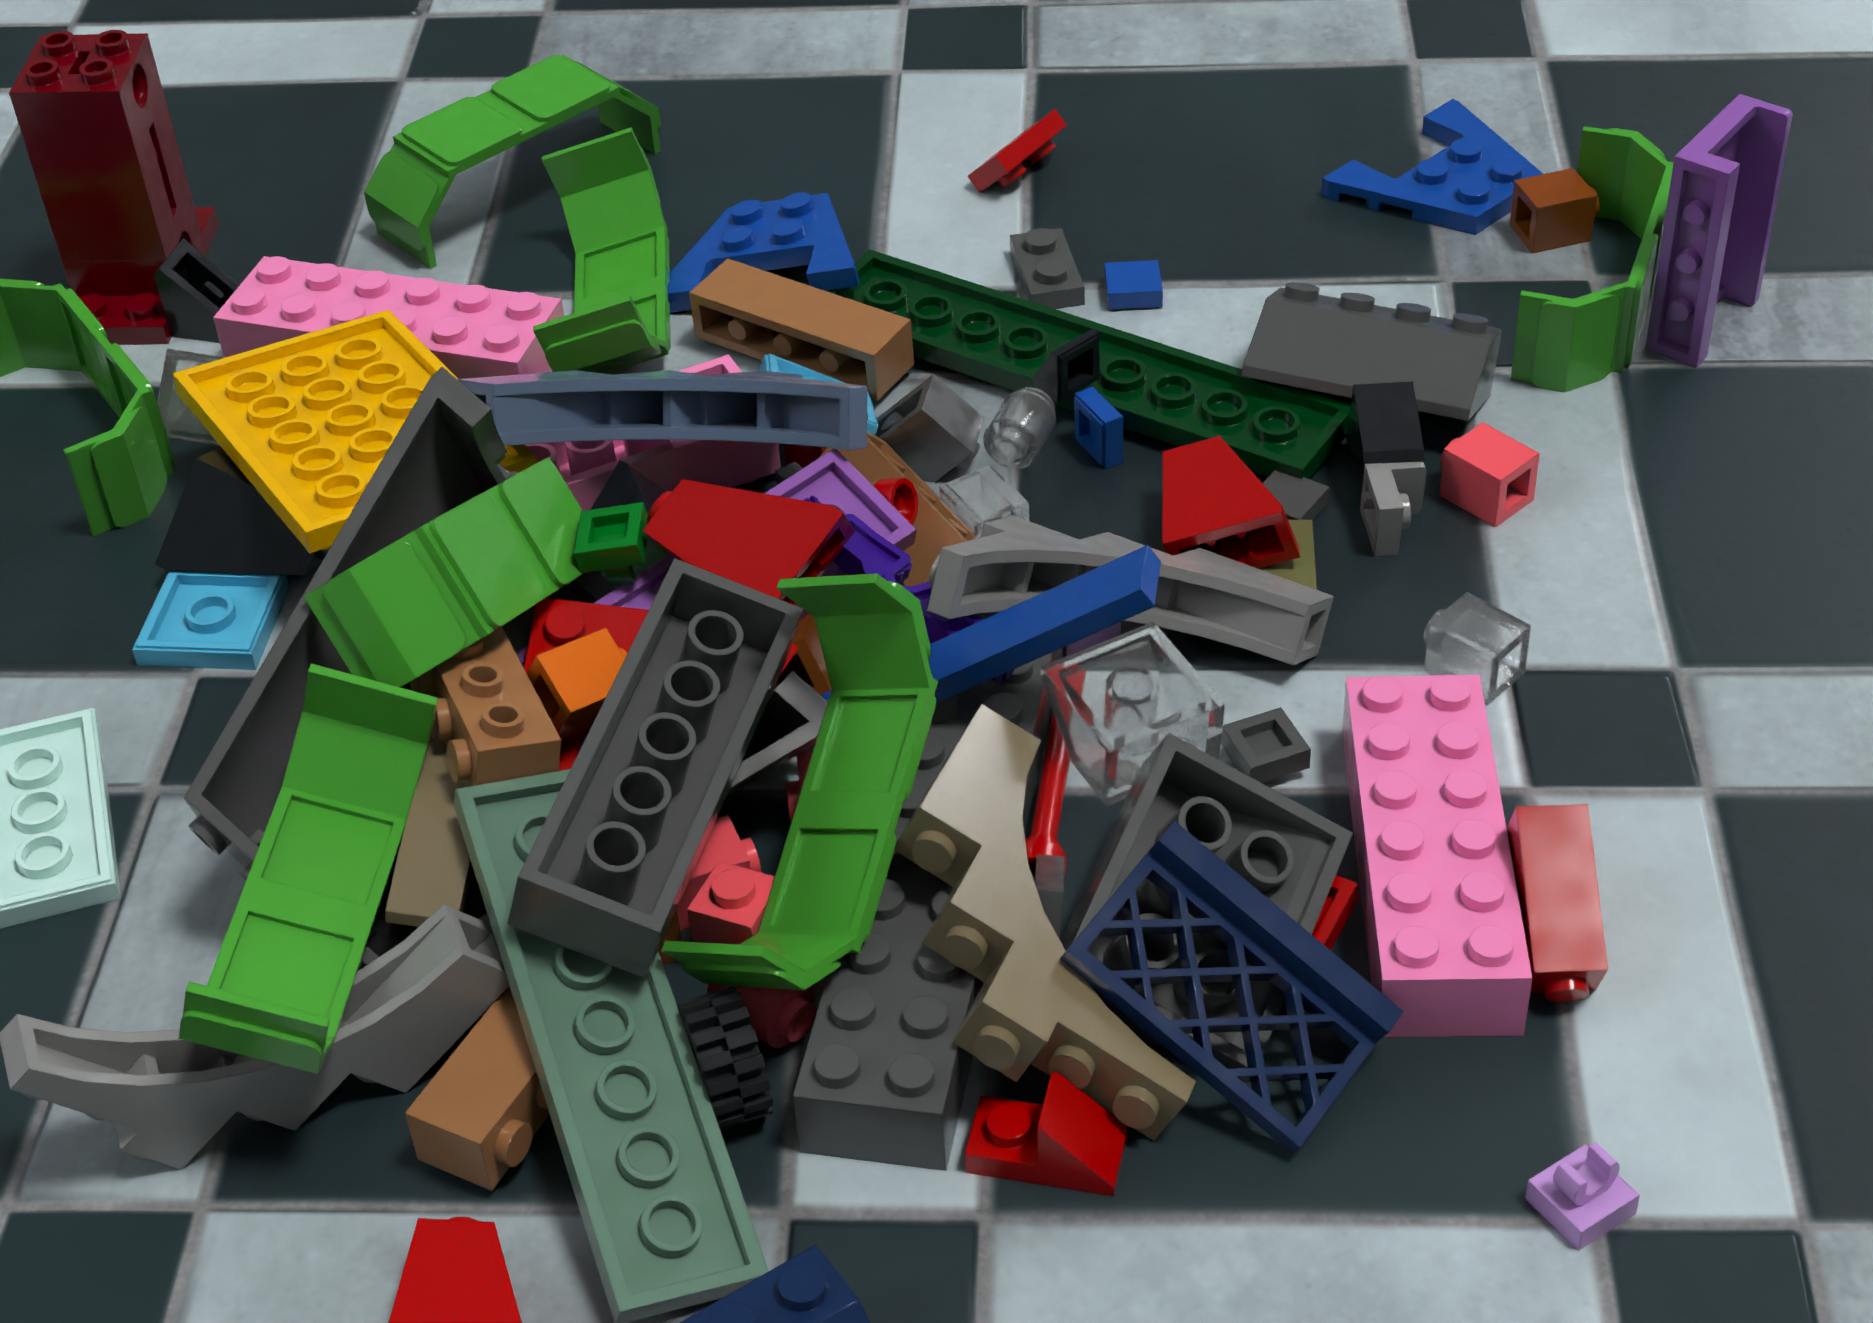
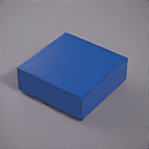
(1133, 285)
(1098, 427)

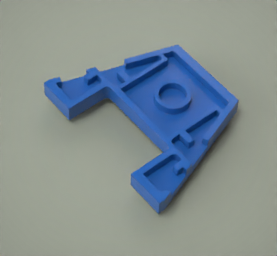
(1455, 189)
(770, 237)

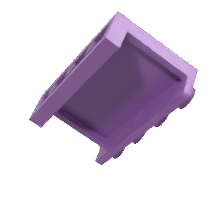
(1717, 224)

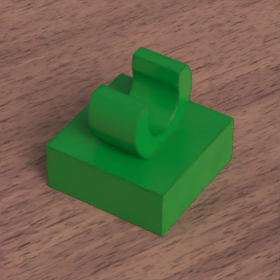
(612, 541)

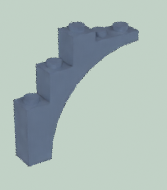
(675, 407)

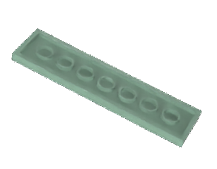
(616, 1086)

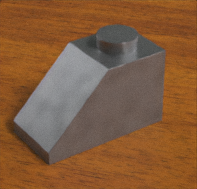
(932, 429)

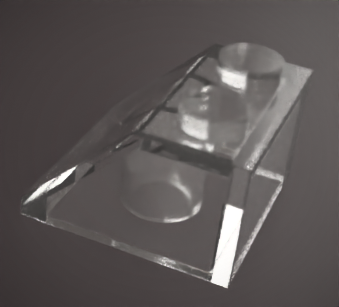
(1123, 701)

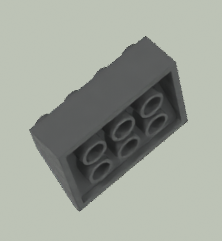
(1249, 826)

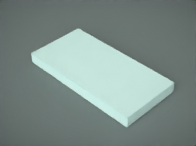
(54, 819)

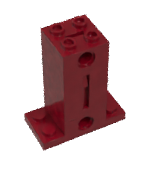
(108, 174)

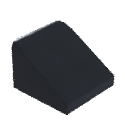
(1070, 367)

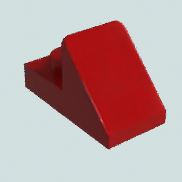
(1055, 1144)

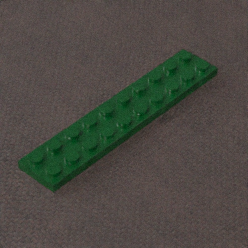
(1149, 383)

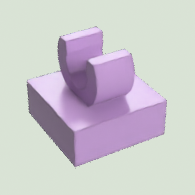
(1583, 1195)

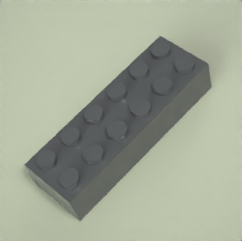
(655, 769)

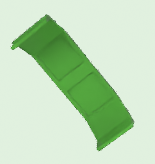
(439, 146)
(619, 258)
(1585, 338)
(120, 470)
(453, 578)
(851, 792)
(316, 874)

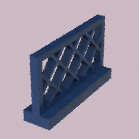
(1277, 953)

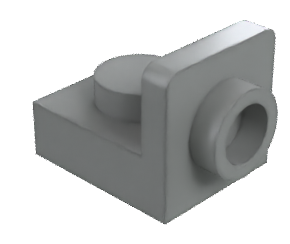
(1387, 501)

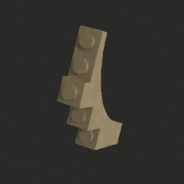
(997, 930)

